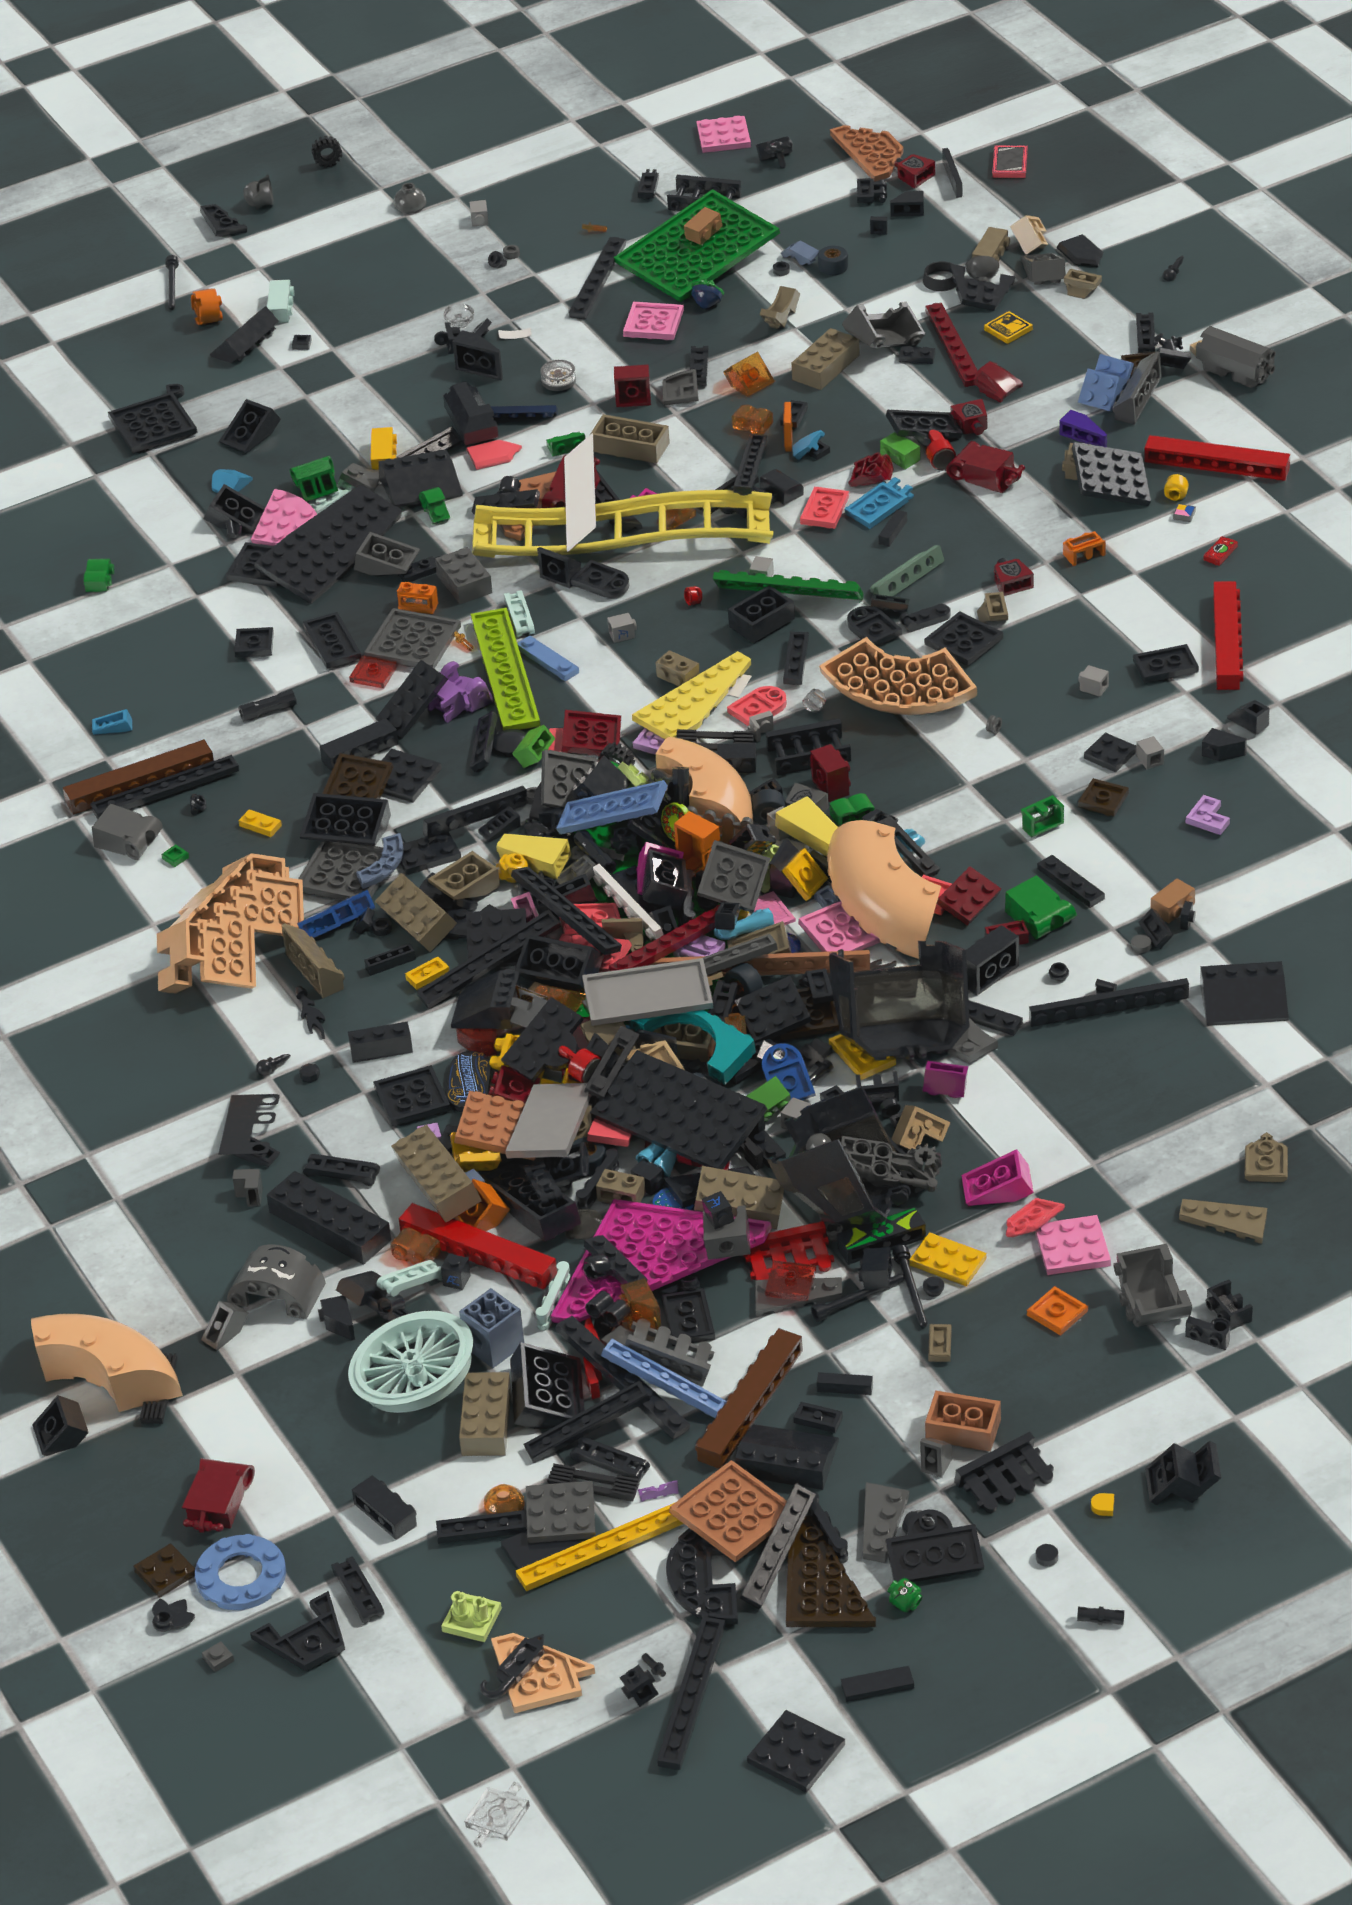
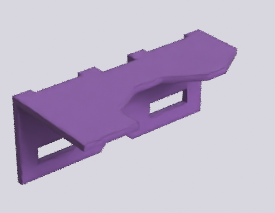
(652, 1492)

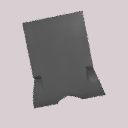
(125, 831)

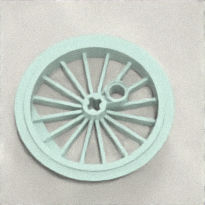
(413, 1365)

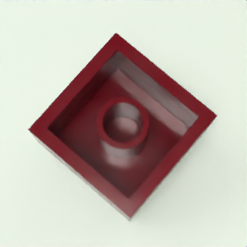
(632, 385)
(830, 772)

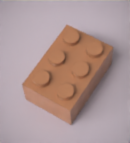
(963, 1420)

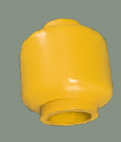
(1176, 487)

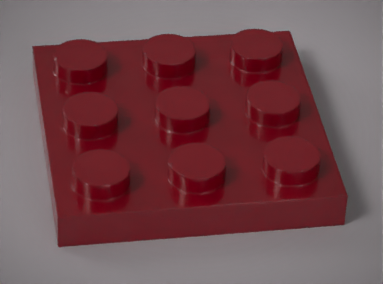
(589, 732)

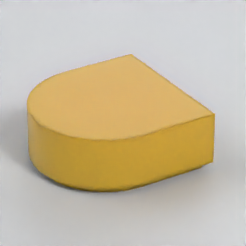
(1103, 1504)

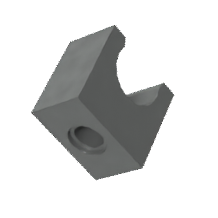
(729, 1239)

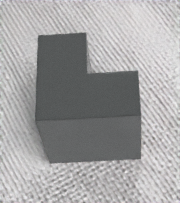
(249, 1185)

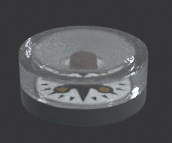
(558, 375)

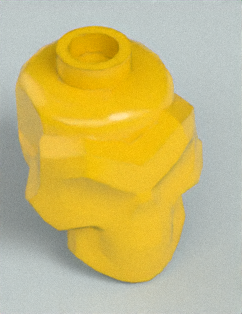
(508, 863)

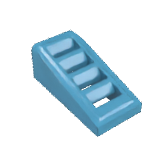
(112, 723)

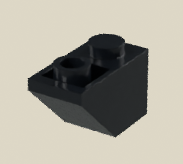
(1251, 716)

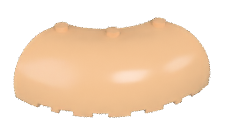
(898, 682)
(712, 779)
(879, 885)
(106, 1356)

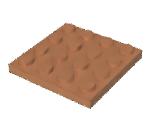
(488, 1122)
(730, 1510)

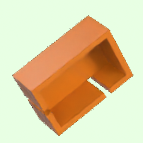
(695, 838)

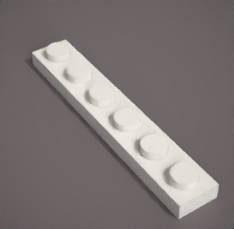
(624, 900)

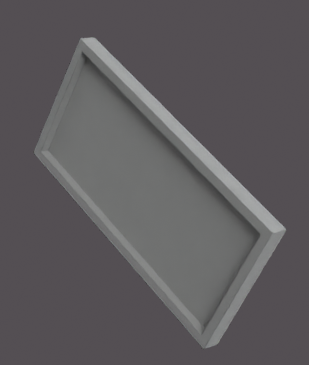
(647, 991)
(549, 1121)

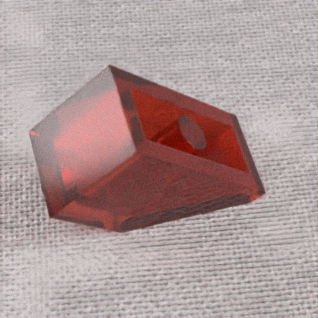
(478, 1040)

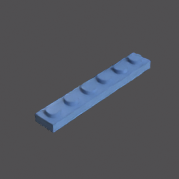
(663, 1378)

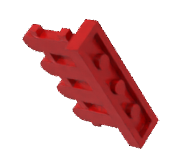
(792, 1241)

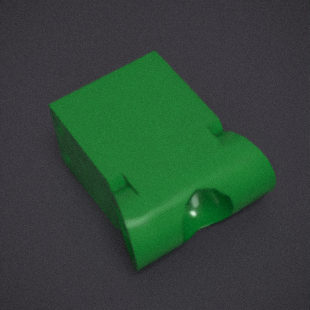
(315, 478)
(1038, 907)

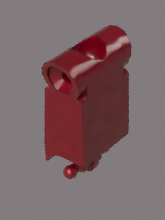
(985, 467)
(556, 496)
(216, 1494)

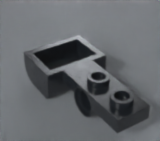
(780, 485)
(364, 1291)

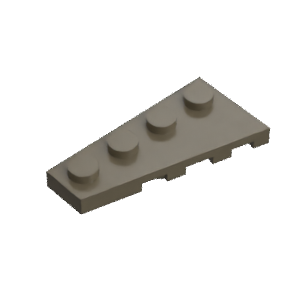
(1239, 1219)

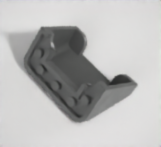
(886, 329)

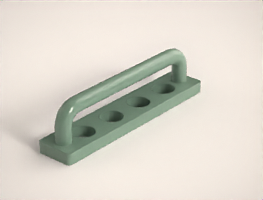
(881, 586)

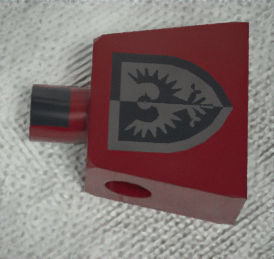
(915, 169)
(970, 416)
(1012, 576)

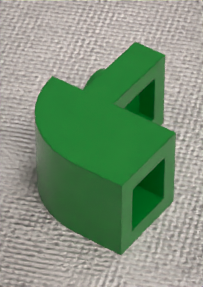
(434, 502)

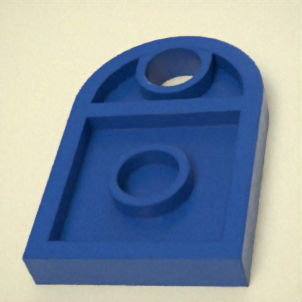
(789, 1070)

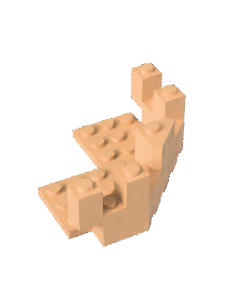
(221, 923)

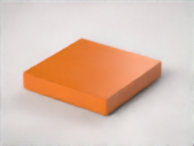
(788, 426)
(1057, 1310)

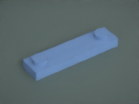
(548, 658)

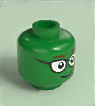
(905, 1595)

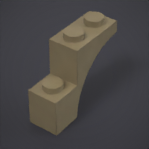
(778, 312)

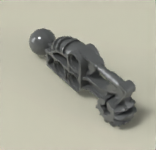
(871, 1163)

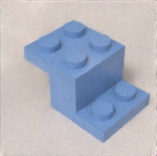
(1105, 382)

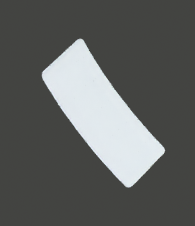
(515, 334)

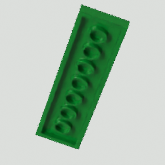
(794, 586)

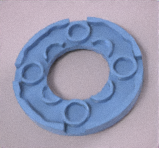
(245, 1596)

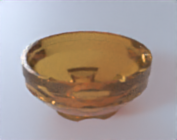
(495, 1504)

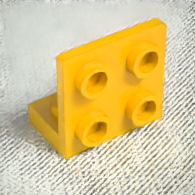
(474, 1158)

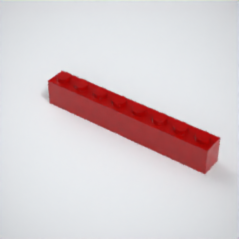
(1217, 457)
(1227, 635)
(482, 1247)

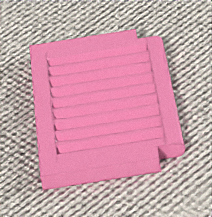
(776, 906)

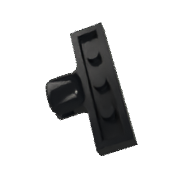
(509, 496)
(608, 1261)

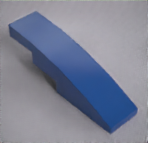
(337, 914)

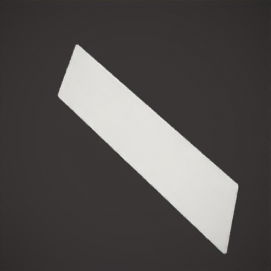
(580, 492)

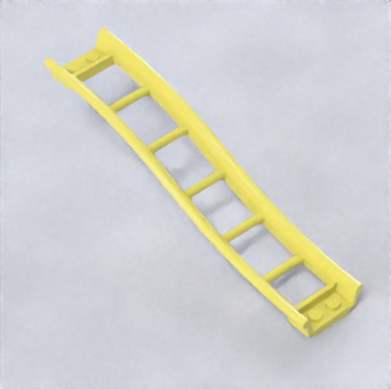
(757, 529)

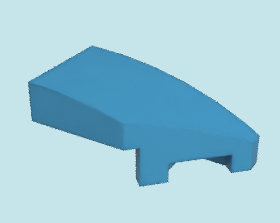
(805, 444)

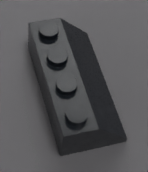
(246, 336)

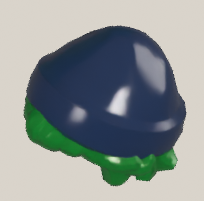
(706, 293)

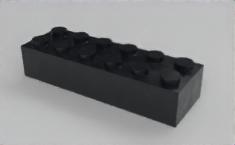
(329, 1217)

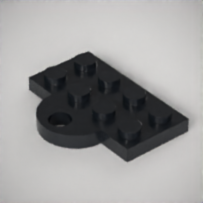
(934, 1549)

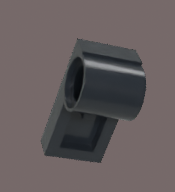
(1214, 1333)

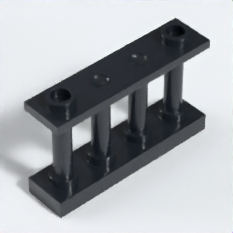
(701, 185)
(803, 735)

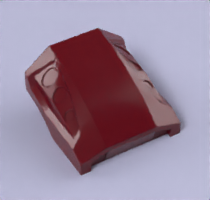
(996, 381)
(871, 470)

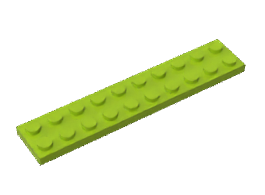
(505, 669)

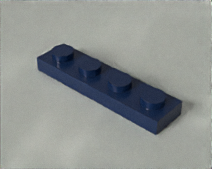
(514, 412)

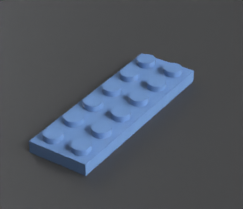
(612, 807)

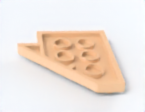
(549, 1679)

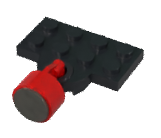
(929, 429)
(551, 1045)

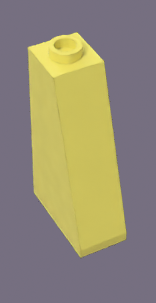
(807, 824)
(541, 853)

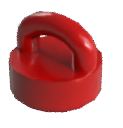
(691, 596)

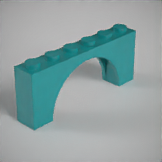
(732, 1046)

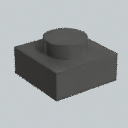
(217, 1656)

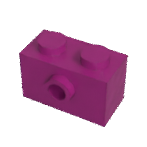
(945, 1079)

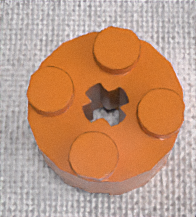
(206, 306)

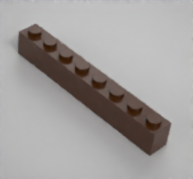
(81, 794)
(749, 1398)

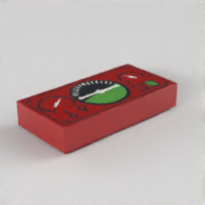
(1220, 551)

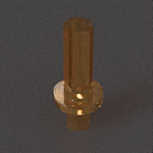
(594, 227)
(460, 638)

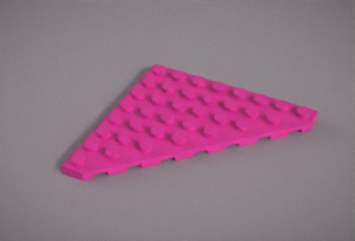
(657, 1241)

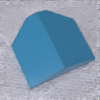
(231, 478)

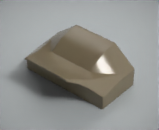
(1081, 283)
(993, 608)

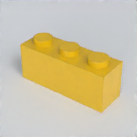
(382, 445)

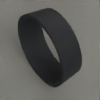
(936, 284)

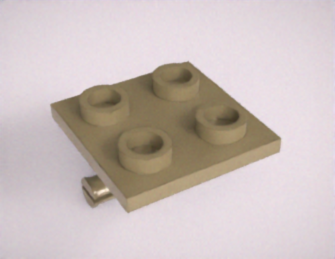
(627, 929)

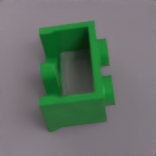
(1042, 816)

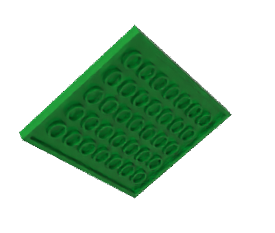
(674, 262)

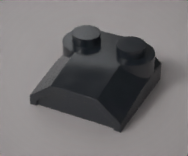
(566, 1170)

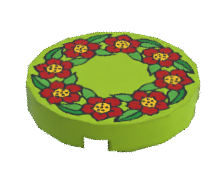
(670, 815)

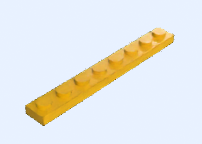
(597, 1548)

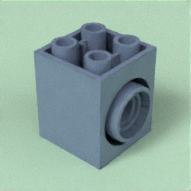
(494, 1327)

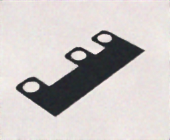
(240, 1123)

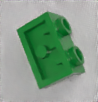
(564, 444)

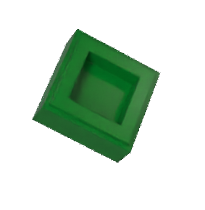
(175, 855)

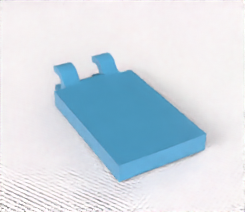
(879, 503)

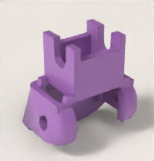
(460, 693)

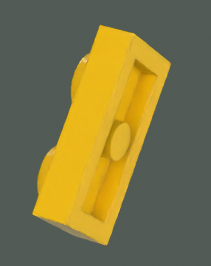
(260, 823)
(427, 973)

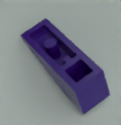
(1082, 429)

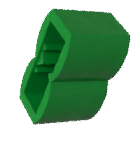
(98, 575)
(850, 809)

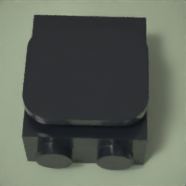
(600, 779)

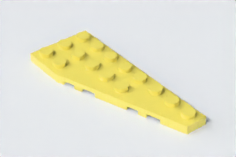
(693, 700)

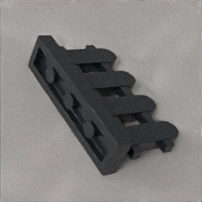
(1001, 1460)

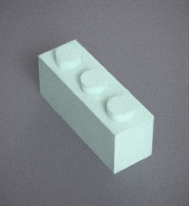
(281, 299)

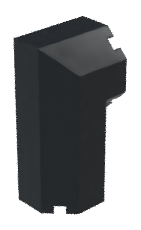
(470, 414)

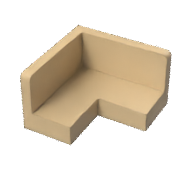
(1029, 233)
(915, 1124)

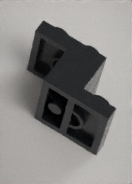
(1183, 1473)

